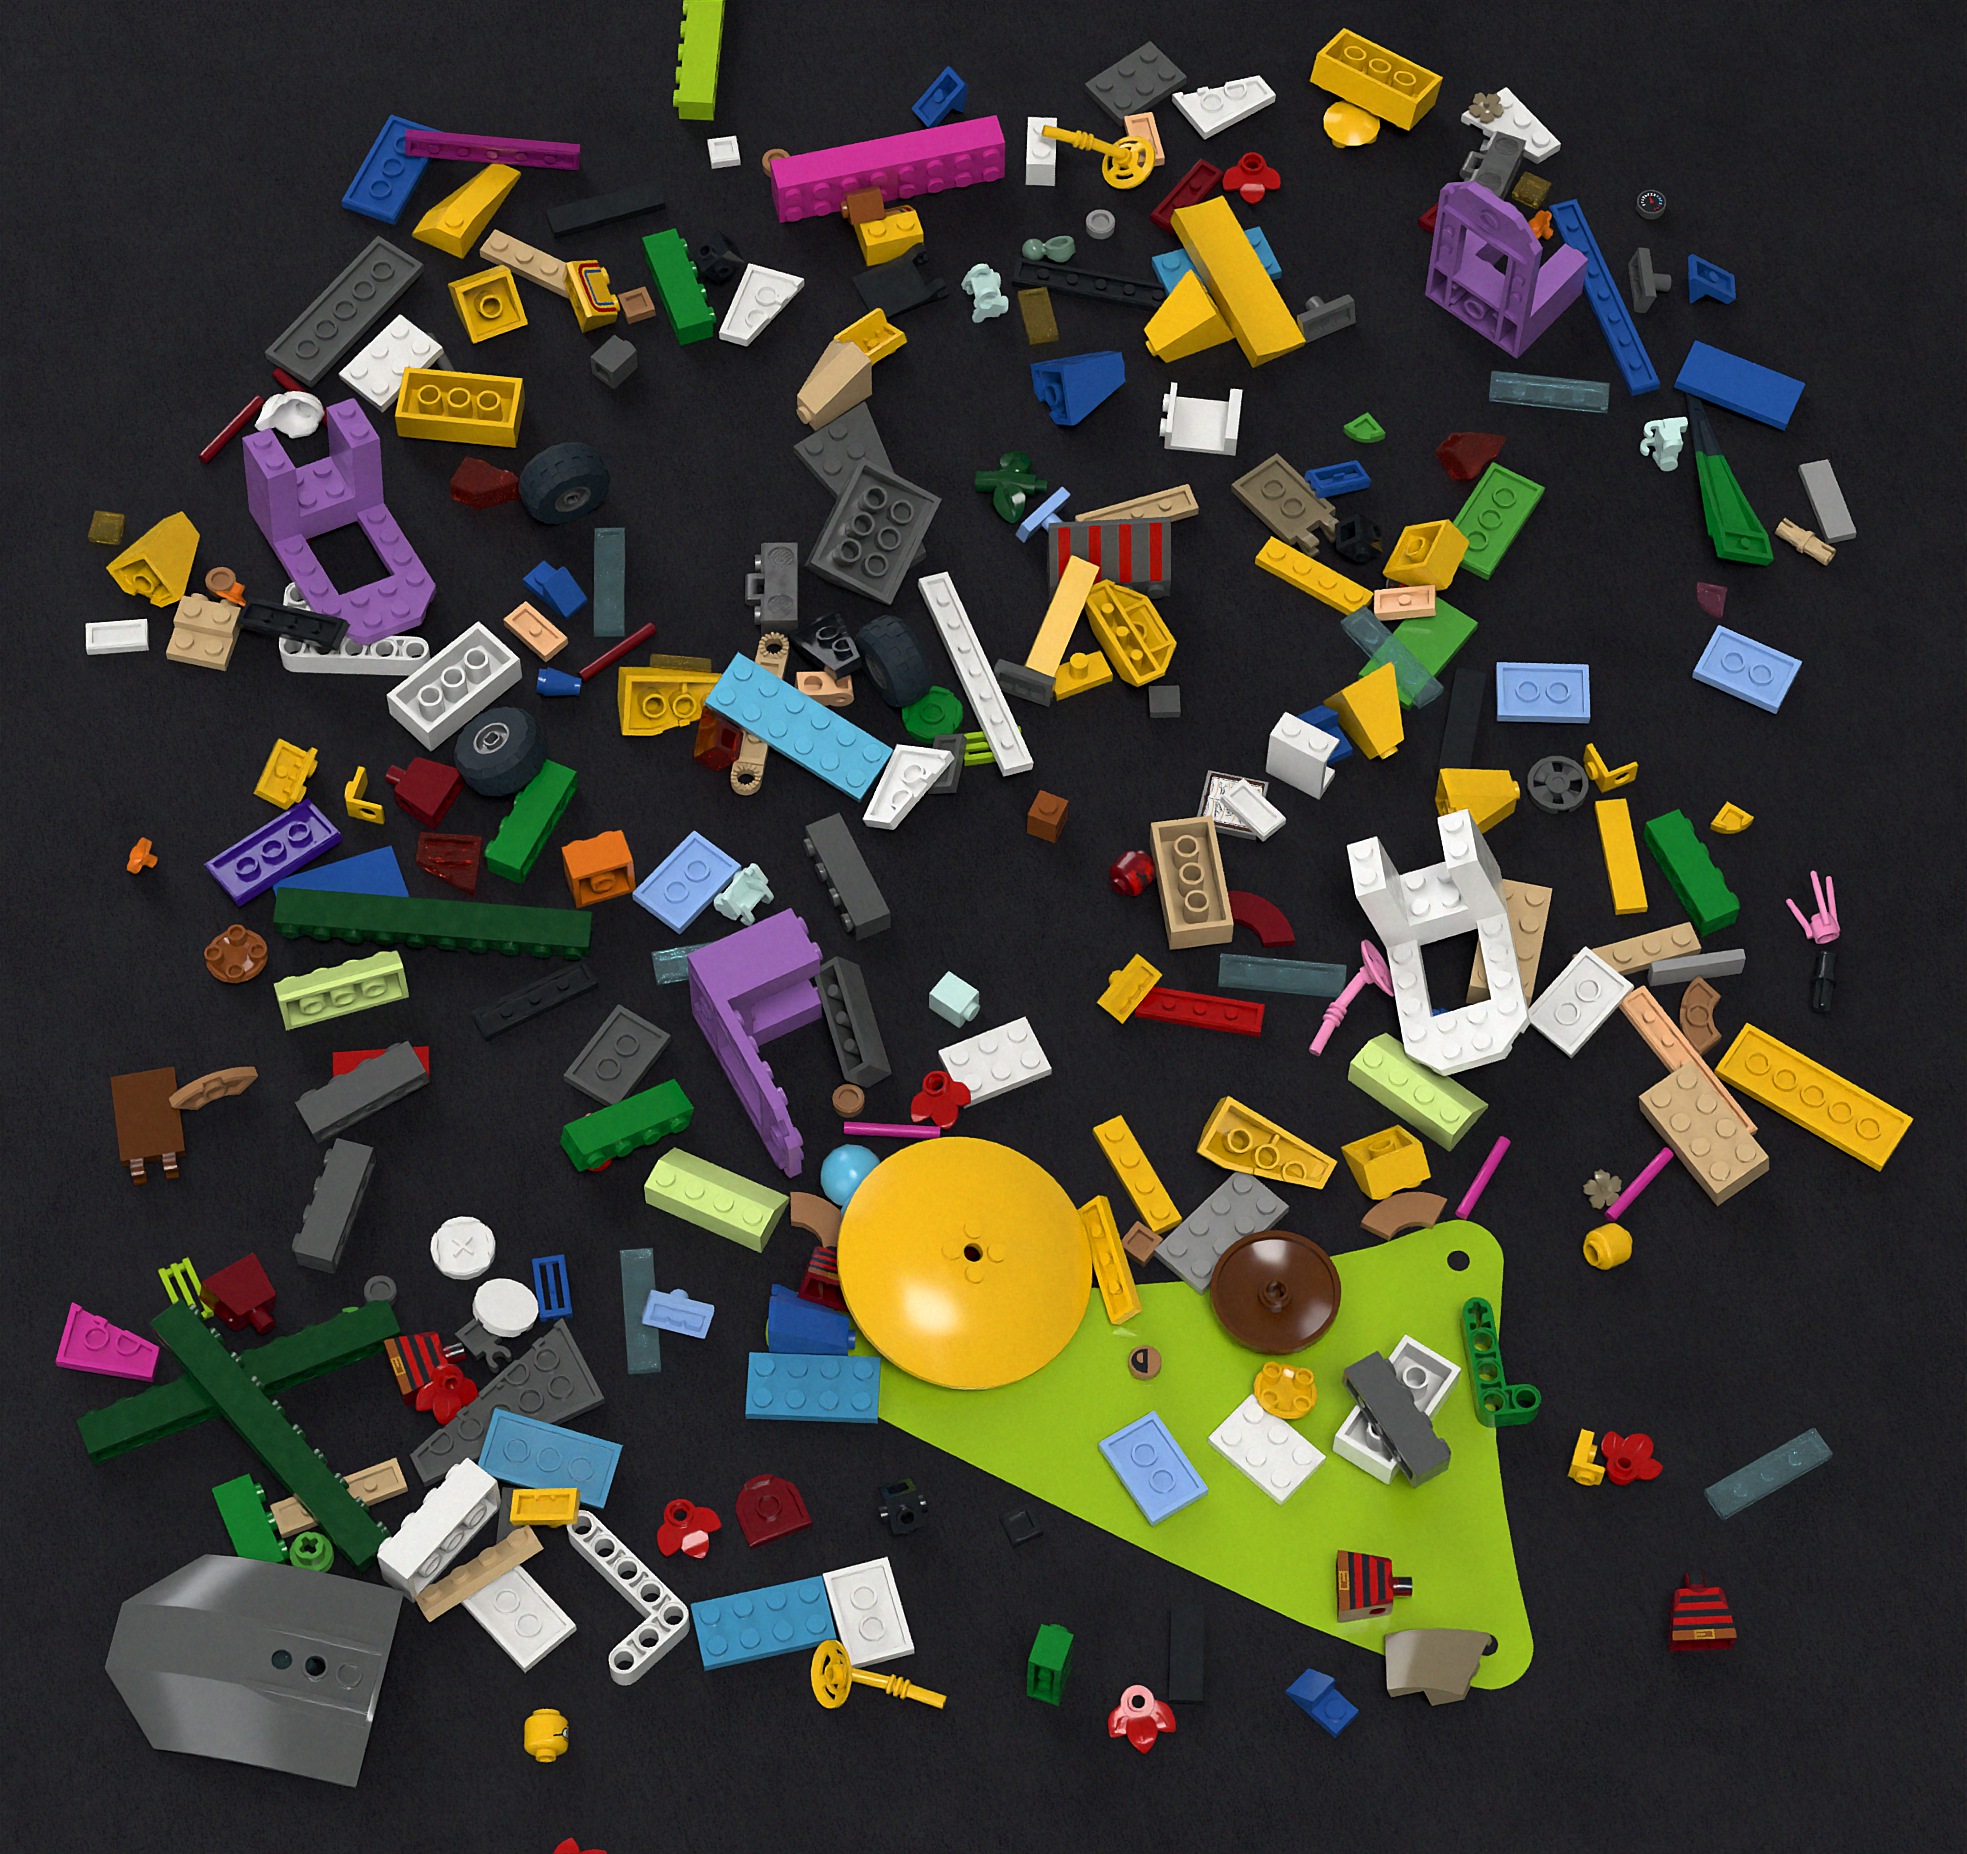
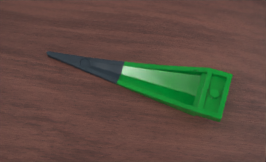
(1727, 512)

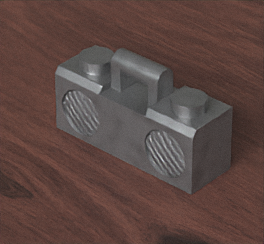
(1498, 163)
(778, 605)

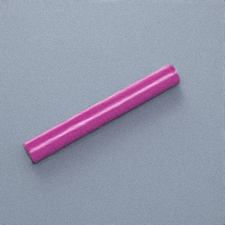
(891, 1130)
(1482, 1177)
(1639, 1184)

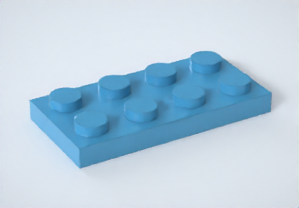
(1174, 265)
(813, 1387)
(548, 1457)
(763, 1623)

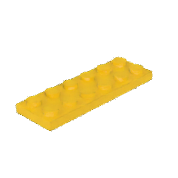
(1813, 1097)

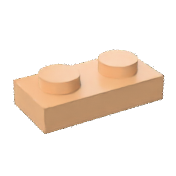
(1145, 126)
(1405, 602)
(535, 631)

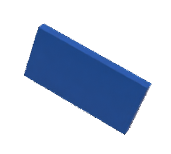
(387, 174)
(1739, 385)
(365, 874)

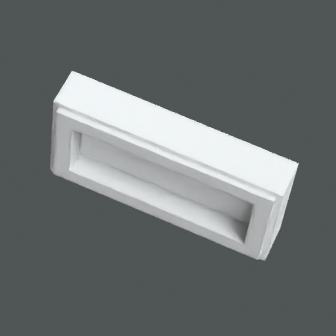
(117, 636)
(1253, 810)

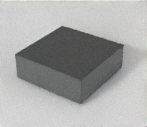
(1164, 701)

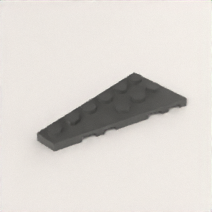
(838, 446)
(544, 1385)

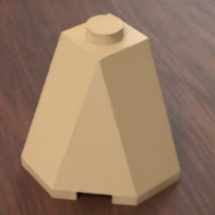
(835, 384)

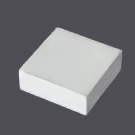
(723, 152)

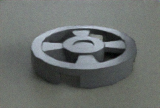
(1556, 784)

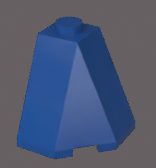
(1077, 383)
(806, 1327)

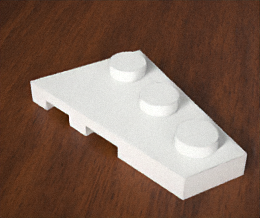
(1223, 106)
(1519, 123)
(757, 303)
(904, 783)

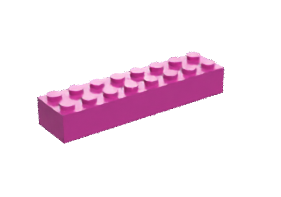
(897, 164)

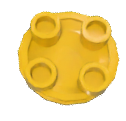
(1350, 124)
(1285, 1390)

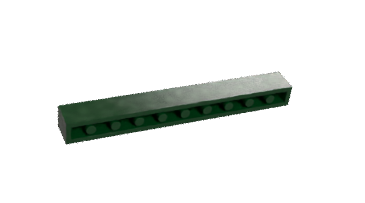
(433, 923)
(278, 1366)
(270, 1435)

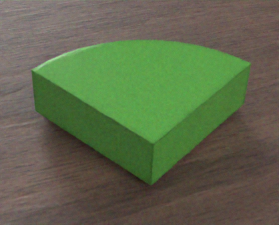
(1364, 429)

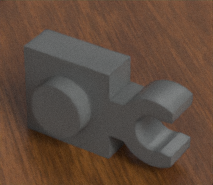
(482, 1343)

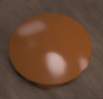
(236, 955)

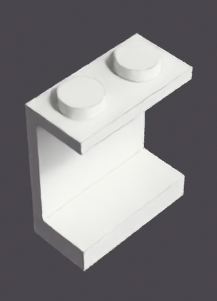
(1201, 423)
(1300, 755)

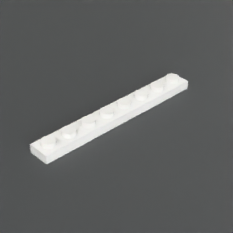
(975, 674)

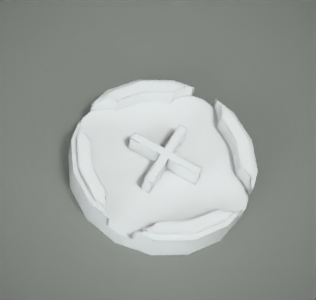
(463, 1248)
(505, 1307)

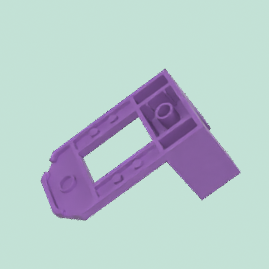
(1510, 308)
(326, 495)
(747, 995)

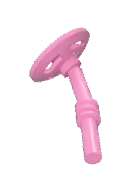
(1371, 972)

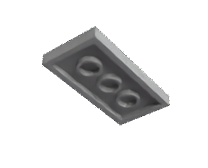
(1230, 1213)

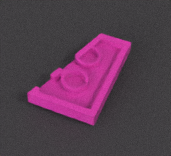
(101, 1348)

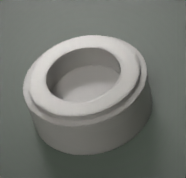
(1100, 224)

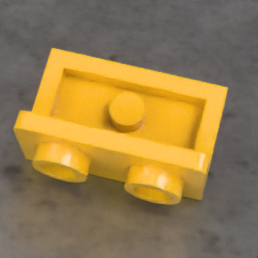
(873, 336)
(285, 774)

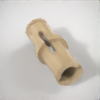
(1805, 541)

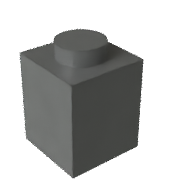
(614, 361)

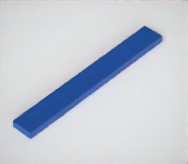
(1606, 300)

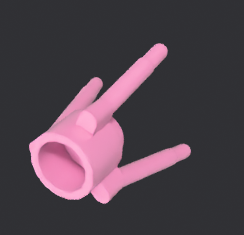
(1824, 925)

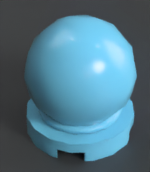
(845, 1171)

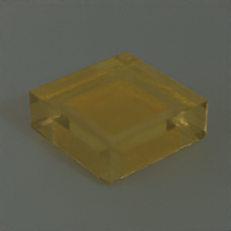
(1531, 190)
(107, 527)

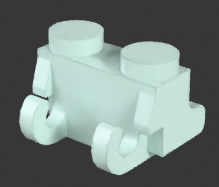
(985, 286)
(1666, 441)
(743, 894)

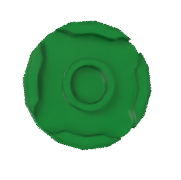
(933, 715)

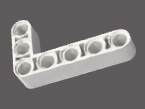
(340, 661)
(633, 1590)

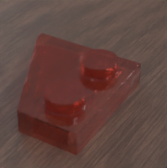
(451, 858)

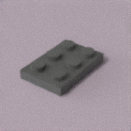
(1135, 83)
(617, 1057)

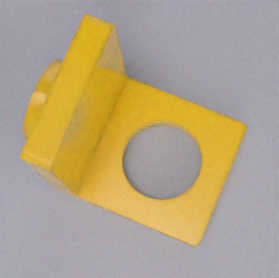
(1597, 771)
(353, 796)

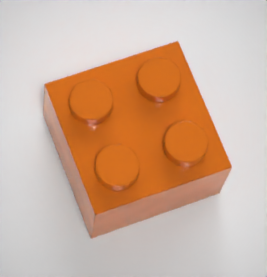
(598, 868)

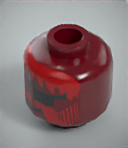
(1132, 873)

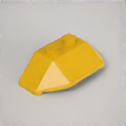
(1129, 632)

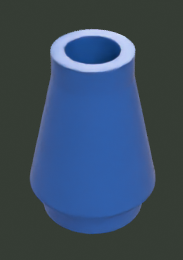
(556, 683)

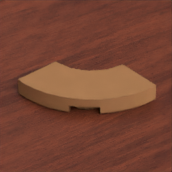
(1696, 1016)
(213, 1086)
(1404, 1211)
(816, 1216)

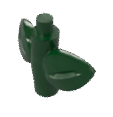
(1010, 485)

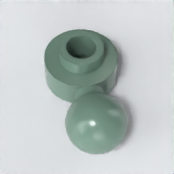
(1058, 249)

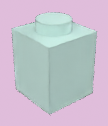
(954, 1000)

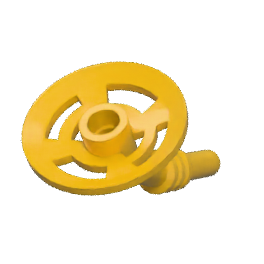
(1121, 155)
(844, 1674)

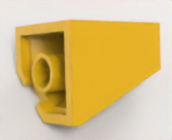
(1186, 322)
(159, 561)
(1371, 712)
(1485, 793)

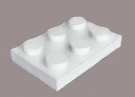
(380, 366)
(1578, 1002)
(996, 1060)
(1266, 1450)
(868, 1613)
(520, 1617)

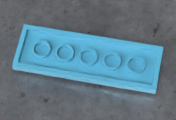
(799, 727)

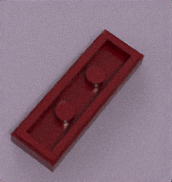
(1188, 192)

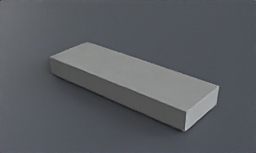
(1827, 501)
(1689, 967)

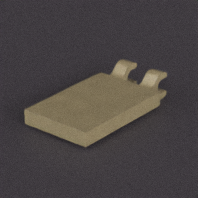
(1286, 504)

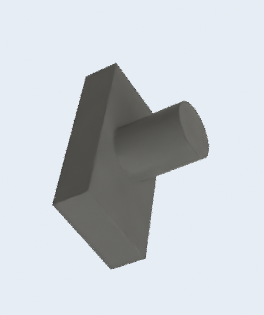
(1645, 282)
(1326, 318)
(1025, 682)

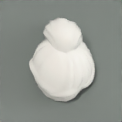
(292, 414)

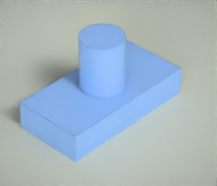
(1043, 515)
(678, 1313)

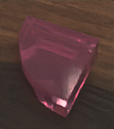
(1711, 598)

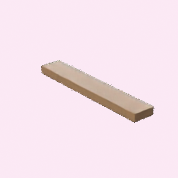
(1672, 1045)

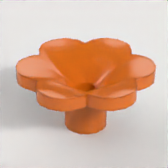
(1540, 225)
(235, 594)
(140, 856)

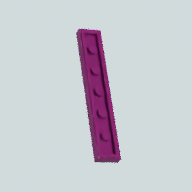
(492, 149)

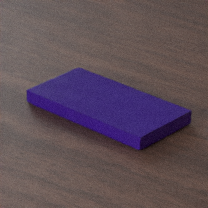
(273, 852)

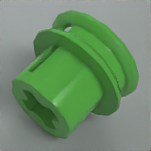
(318, 1561)

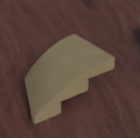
(1434, 1662)

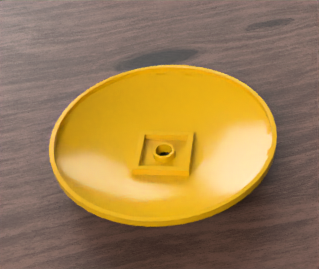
(934, 1307)

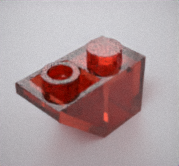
(1467, 452)
(482, 485)
(717, 740)

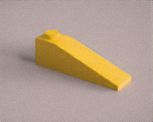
(465, 213)
(661, 698)
(1253, 1145)

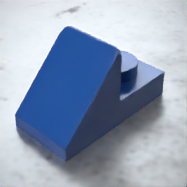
(944, 94)
(1709, 279)
(555, 589)
(1327, 721)
(1319, 1699)

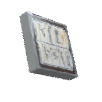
(1210, 804)

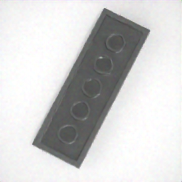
(344, 311)

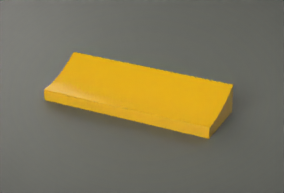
(1237, 280)

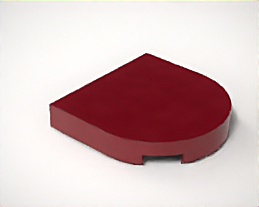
(770, 1510)

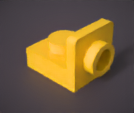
(1582, 1463)

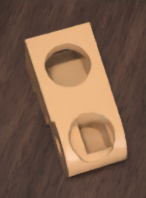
(825, 688)

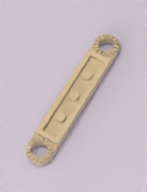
(754, 751)

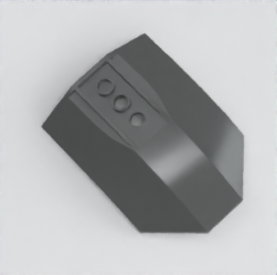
(202, 1675)

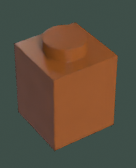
(862, 205)
(1047, 816)

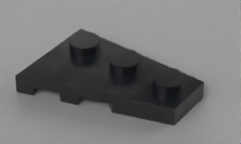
(827, 644)

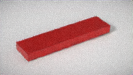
(1202, 1011)

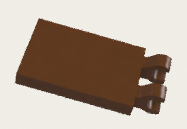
(147, 1122)

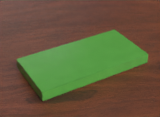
(1495, 517)
(1431, 641)

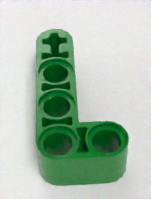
(1490, 1363)

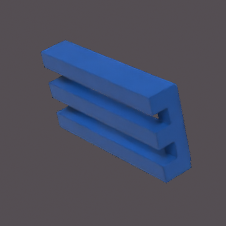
(1339, 483)
(555, 1312)

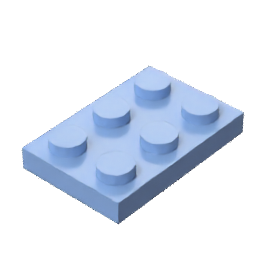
(1747, 669)
(1542, 692)
(686, 882)
(1153, 1468)

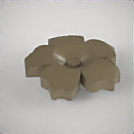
(1486, 108)
(1603, 1189)

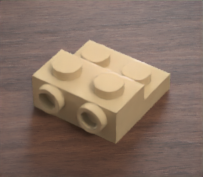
(204, 632)

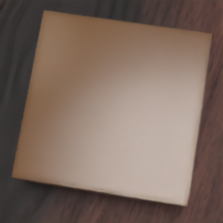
(636, 305)
(1140, 1243)

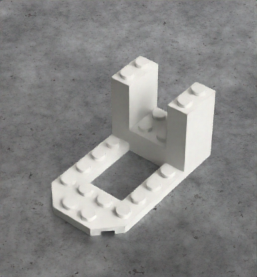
(1437, 905)

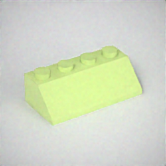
(341, 989)
(1415, 1091)
(715, 1198)

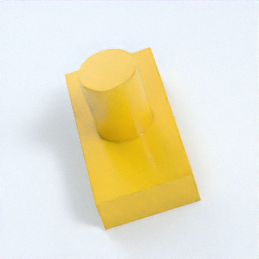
(1081, 674)
(1129, 988)
(545, 1507)

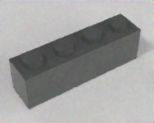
(847, 877)
(852, 1022)
(362, 1091)
(334, 1205)
(1396, 1418)

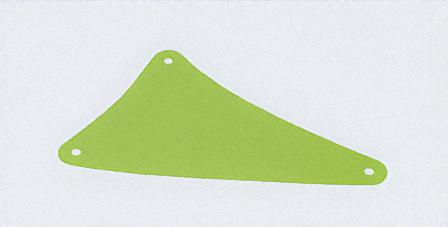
(1441, 1534)

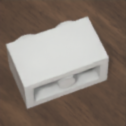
(1040, 153)

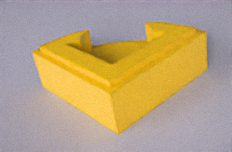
(1731, 820)

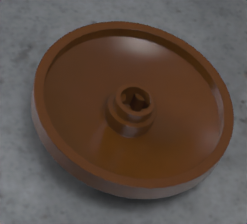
(1275, 1292)

